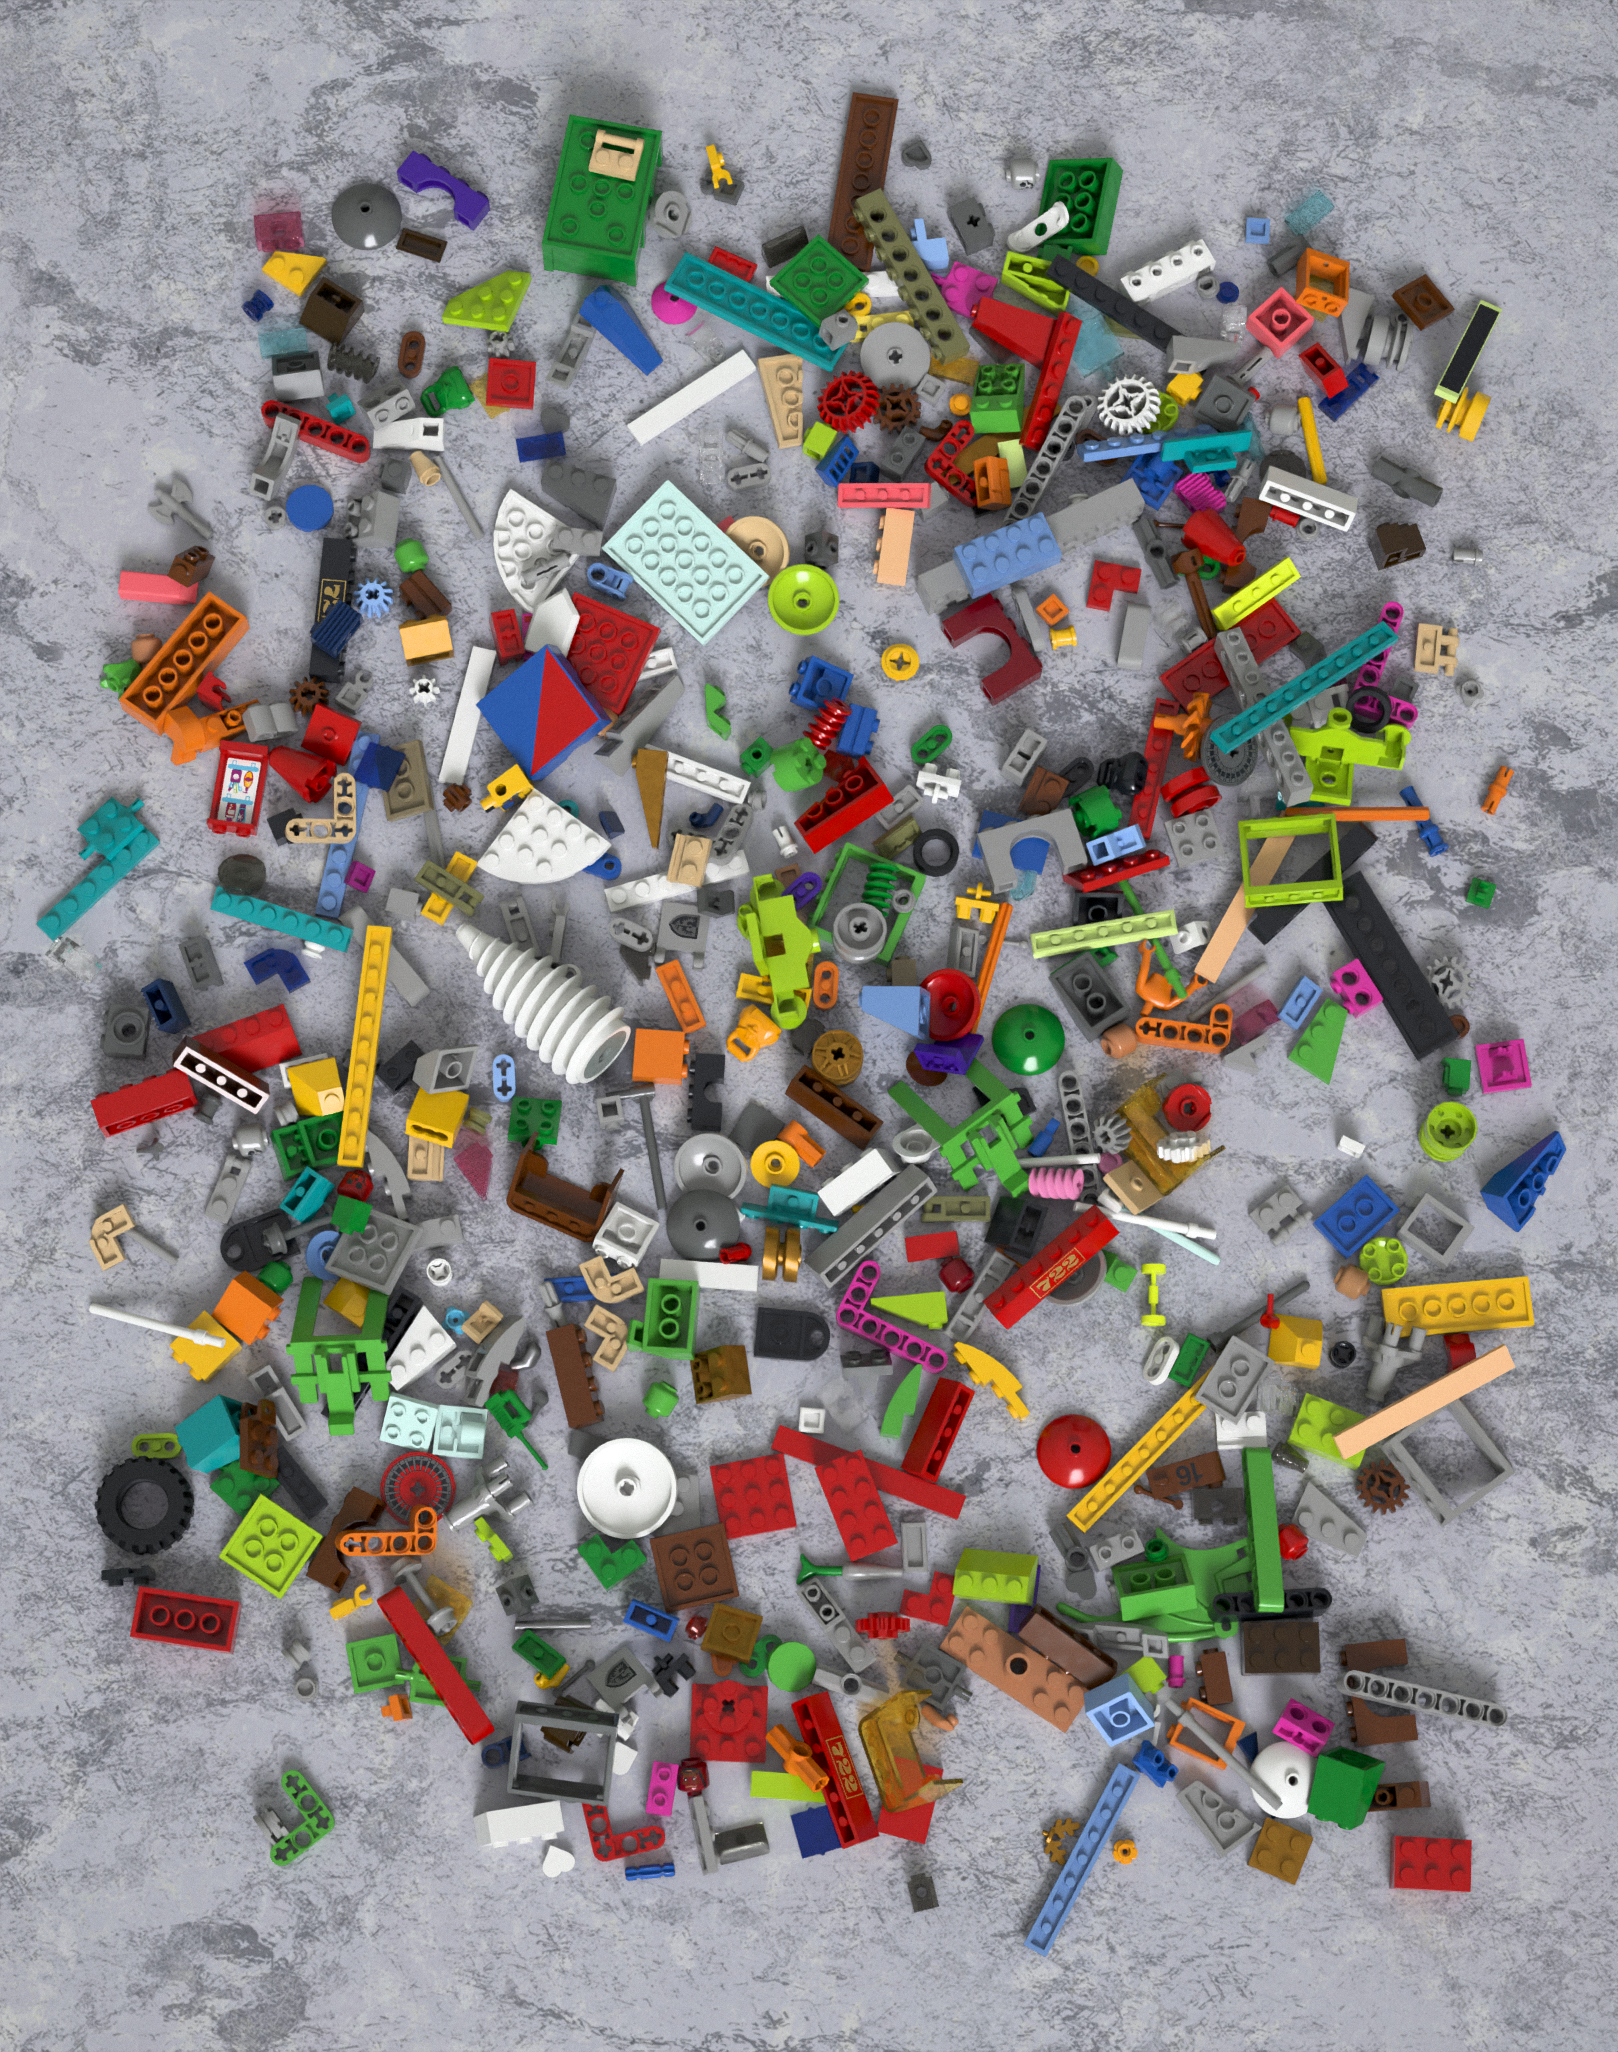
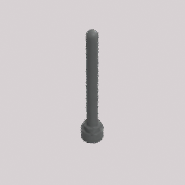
(1220, 1340)

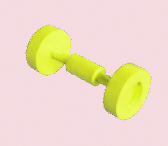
(1153, 1319)

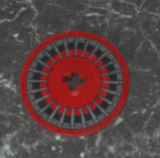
(404, 1474)

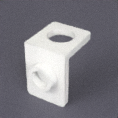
(1191, 936)

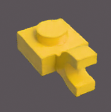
(716, 161)
(344, 1607)

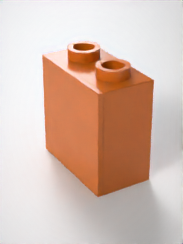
(660, 1056)
(248, 1308)

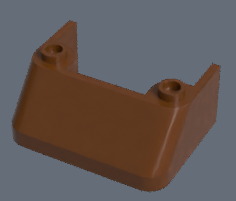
(556, 1201)

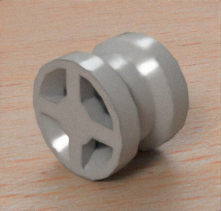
(286, 1114)
(296, 1654)

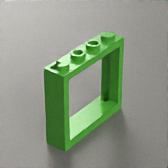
(833, 877)

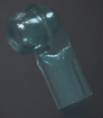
(1027, 888)

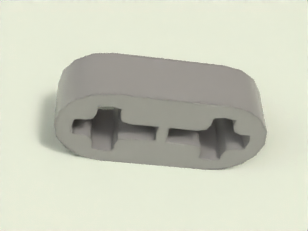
(750, 481)
(633, 929)
(452, 1365)

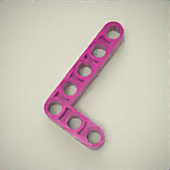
(1375, 670)
(883, 1328)

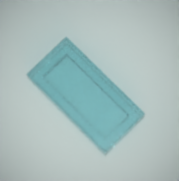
(1309, 213)

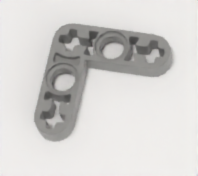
(718, 843)

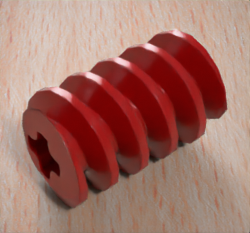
(828, 722)

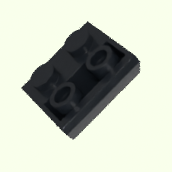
(1016, 1226)

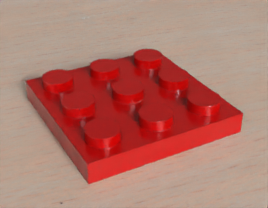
(753, 1496)
(741, 1746)

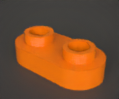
(825, 986)

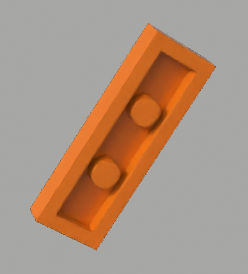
(680, 997)

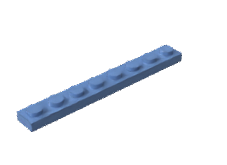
(341, 855)
(1081, 1860)

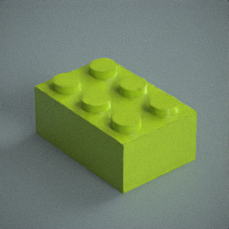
(1317, 1423)

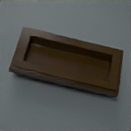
(421, 245)

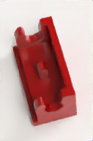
(506, 636)
(211, 694)

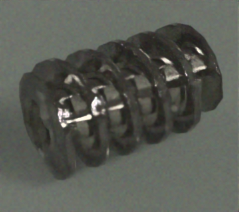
(351, 363)

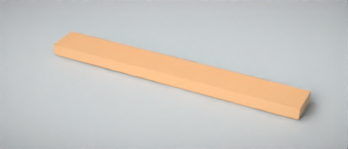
(1237, 915)
(1423, 1401)

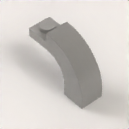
(278, 459)

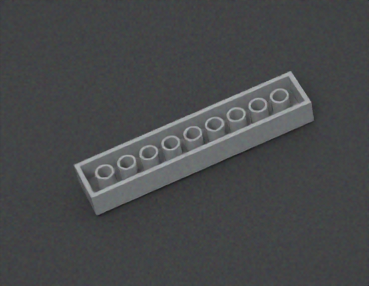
(1071, 528)

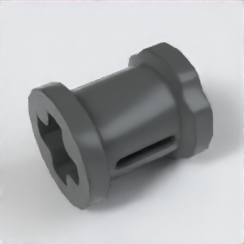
(207, 1109)

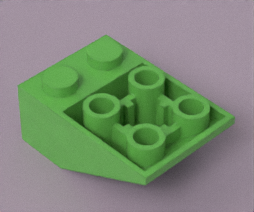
(998, 398)

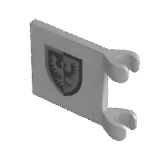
(682, 931)
(621, 1679)

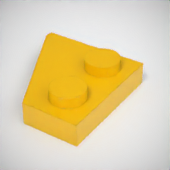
(294, 270)

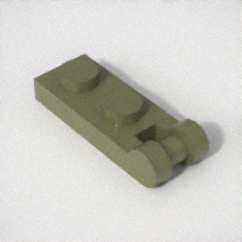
(448, 887)
(957, 1209)

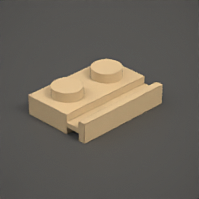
(689, 860)
(425, 1160)

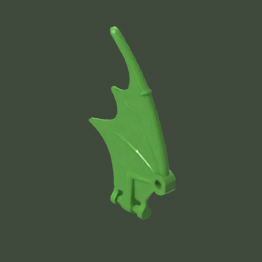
(1213, 1574)

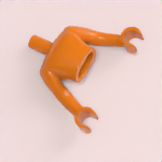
(1156, 988)

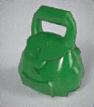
(450, 392)

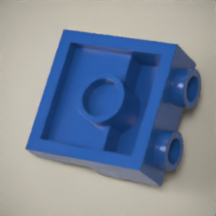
(818, 682)

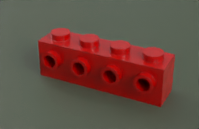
(937, 1429)

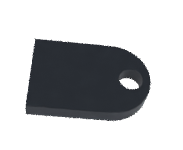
(250, 1239)
(787, 1335)

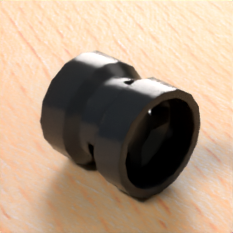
(1345, 1351)

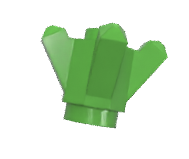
(120, 675)

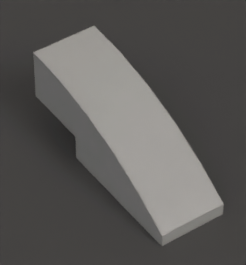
(270, 1388)

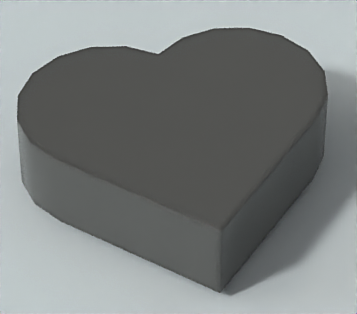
(917, 156)
(553, 421)
(1082, 1583)

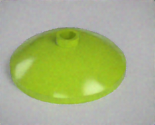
(806, 584)

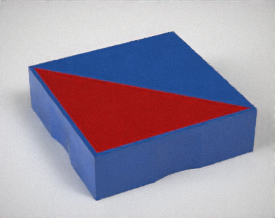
(543, 712)

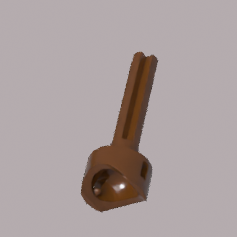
(1188, 563)

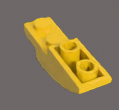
(985, 1370)

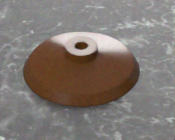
(922, 1076)

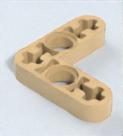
(338, 820)

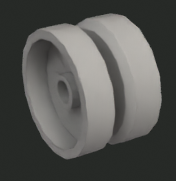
(859, 919)

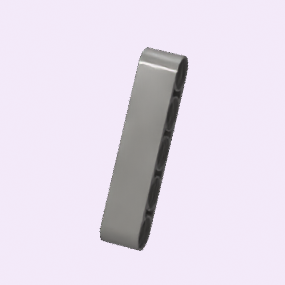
(399, 973)

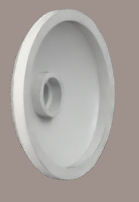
(1274, 1768)

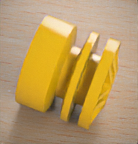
(1464, 413)

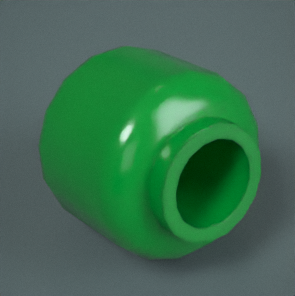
(276, 1276)

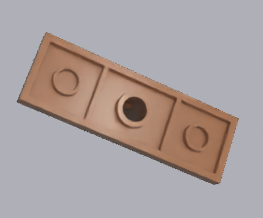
(990, 1651)

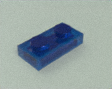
(540, 447)

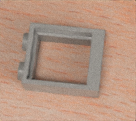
(1422, 1248)

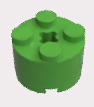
(797, 765)

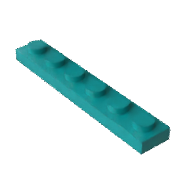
(96, 885)
(282, 920)

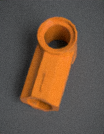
(805, 1147)

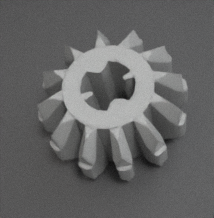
(1111, 1133)

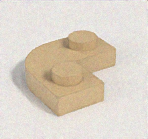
(104, 1234)
(609, 1288)
(614, 1334)

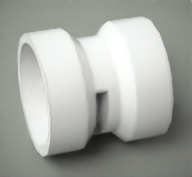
(438, 1268)

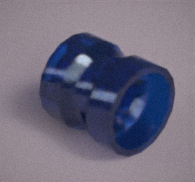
(257, 305)

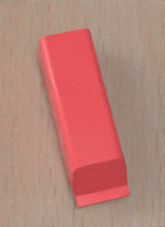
(155, 588)

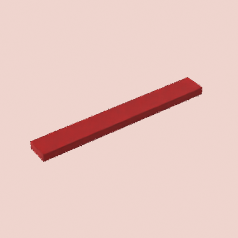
(885, 1478)

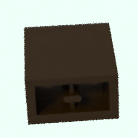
(331, 311)

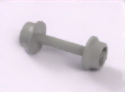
(441, 1619)

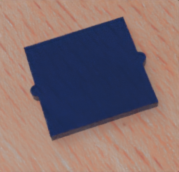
(379, 767)
(815, 1832)

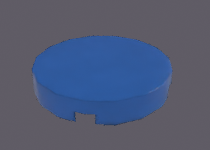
(310, 508)

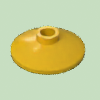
(763, 1169)

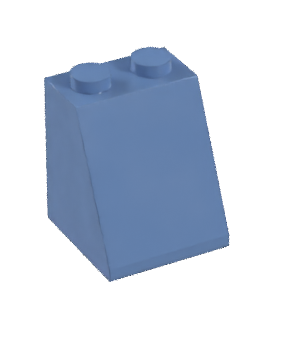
(899, 1006)

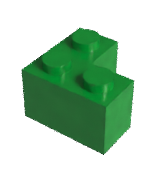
(608, 1567)

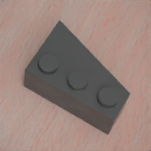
(580, 490)

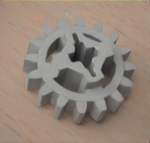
(1451, 973)

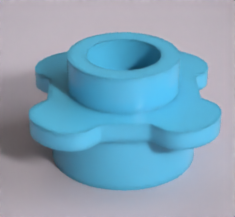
(453, 1313)

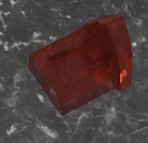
(837, 765)
(505, 1381)

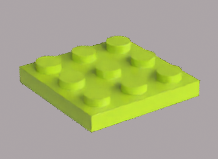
(271, 1546)

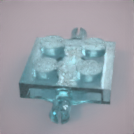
(1095, 347)

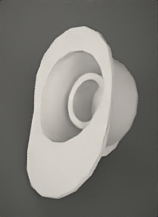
(914, 1145)

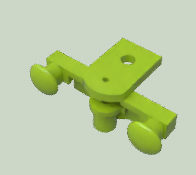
(1335, 749)
(787, 970)

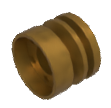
(845, 1069)

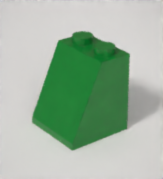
(1344, 1786)

